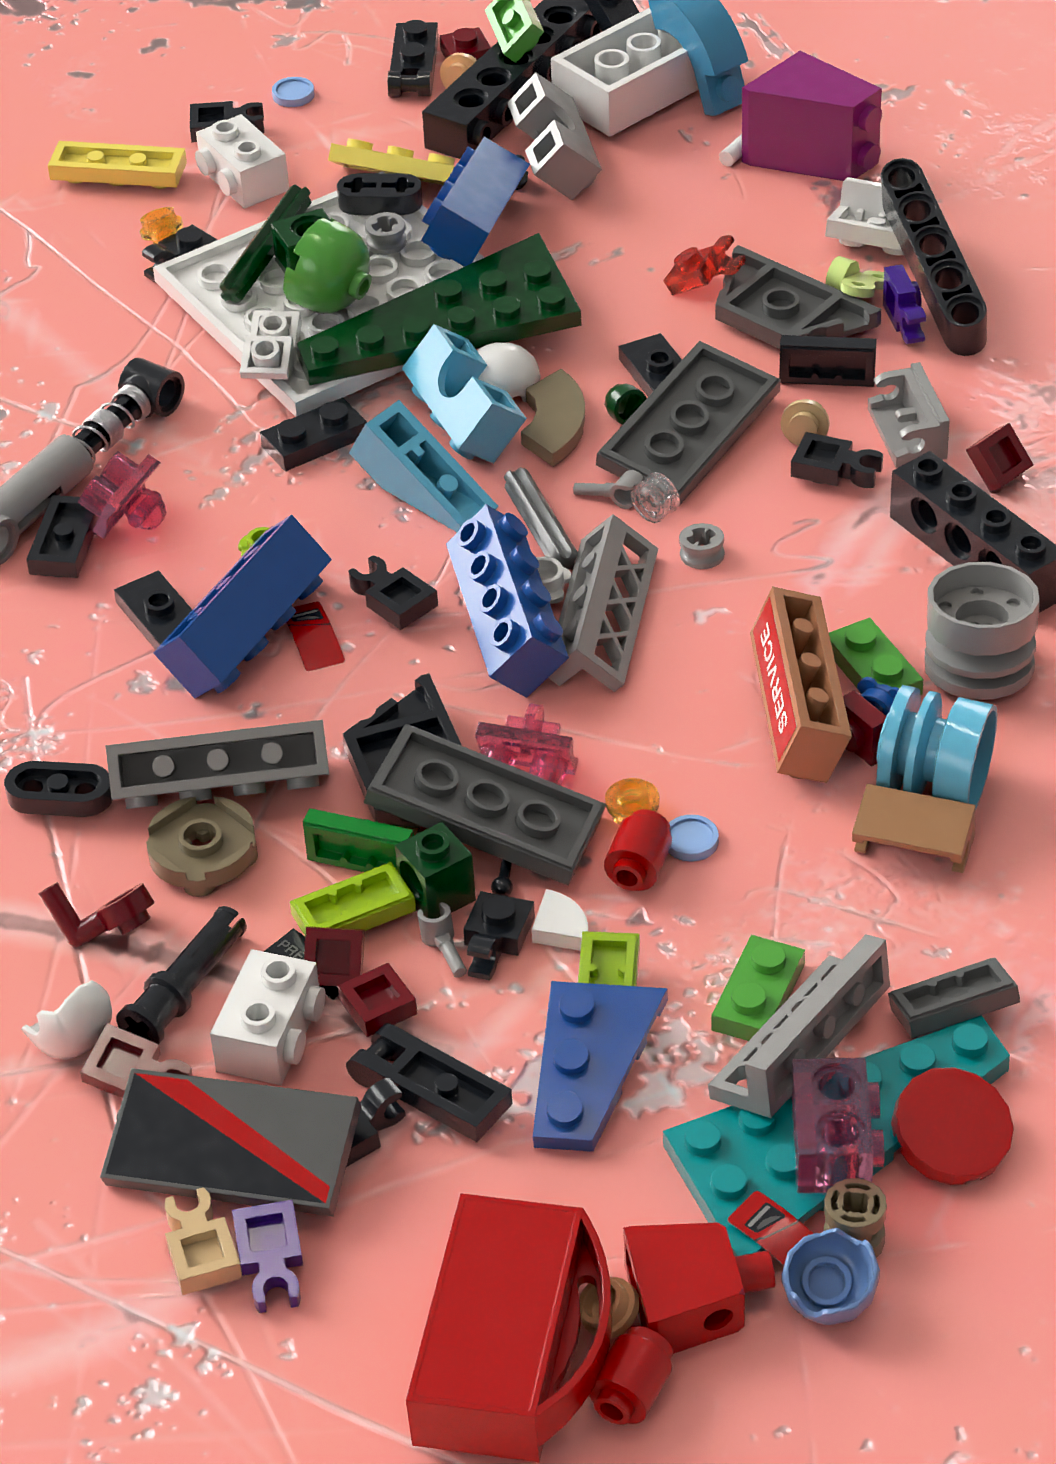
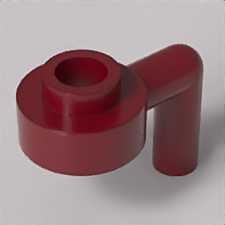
(123, 911)

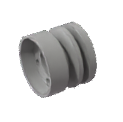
(981, 630)

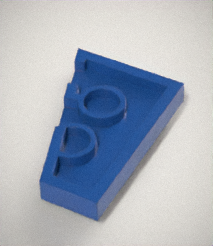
(586, 1057)

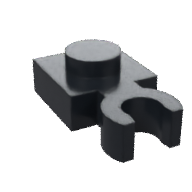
(206, 114)
(831, 459)
(395, 596)

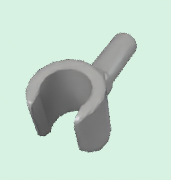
(618, 491)
(440, 934)

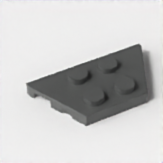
(778, 301)

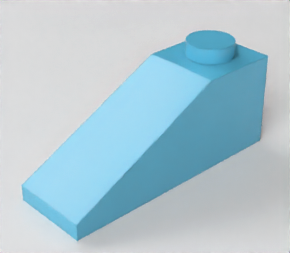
(417, 468)

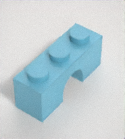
(472, 412)

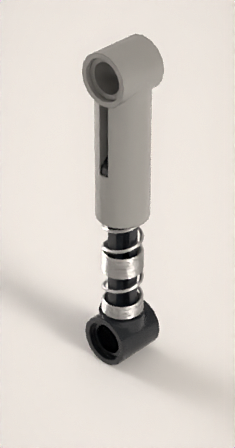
(67, 460)

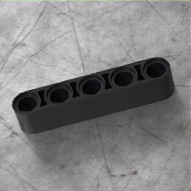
(934, 257)

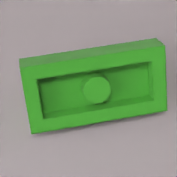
(514, 26)
(867, 652)
(757, 987)

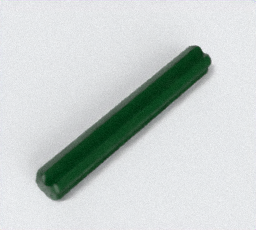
(261, 248)

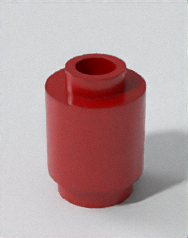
(638, 850)
(632, 1376)

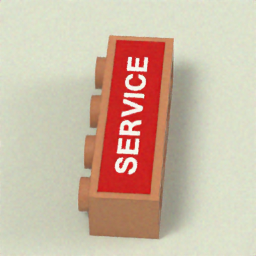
(799, 685)

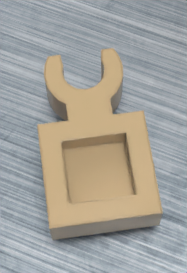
(200, 1246)

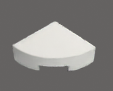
(559, 922)

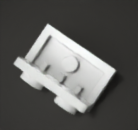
(862, 218)

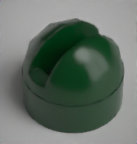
(623, 401)

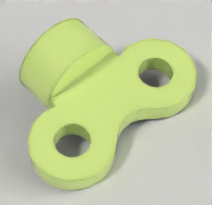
(845, 276)

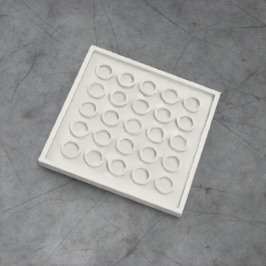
(196, 278)

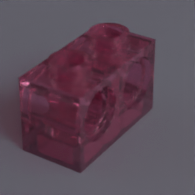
(834, 1122)

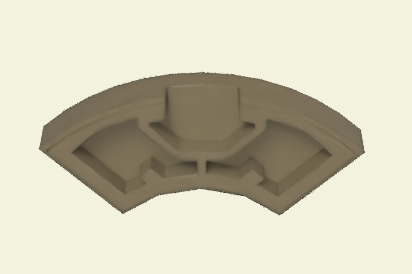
(557, 419)

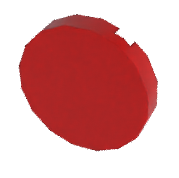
(952, 1125)

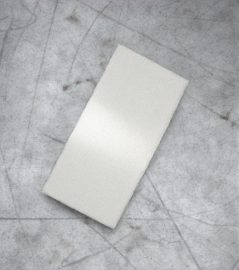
(271, 345)

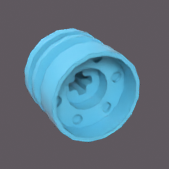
(925, 748)

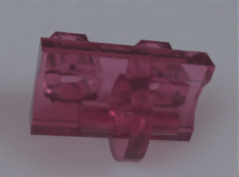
(123, 492)
(529, 743)

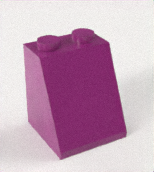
(811, 120)

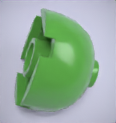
(330, 268)

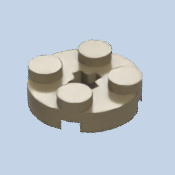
(205, 866)

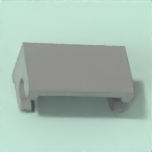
(910, 416)

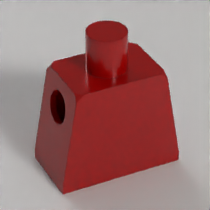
(692, 1281)

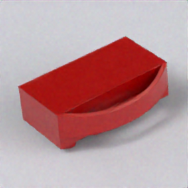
(508, 1329)

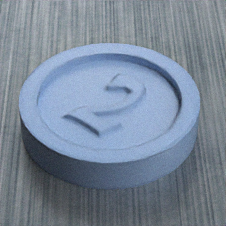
(293, 91)
(693, 838)

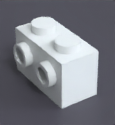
(242, 161)
(267, 1017)

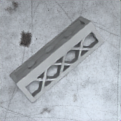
(594, 592)
(804, 1028)

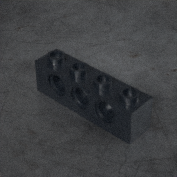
(968, 523)

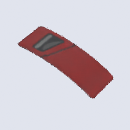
(315, 637)
(768, 1225)

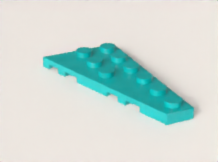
(742, 1152)

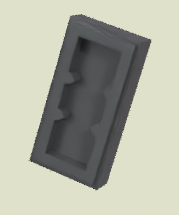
(953, 997)

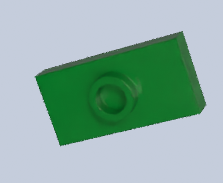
(350, 840)

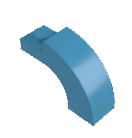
(711, 45)

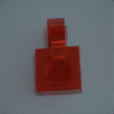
(697, 267)

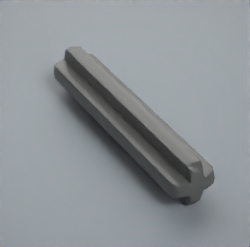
(540, 517)

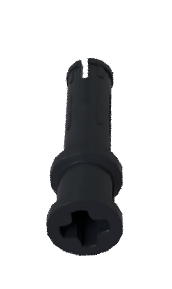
(169, 991)

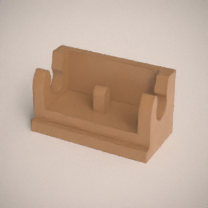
(915, 823)

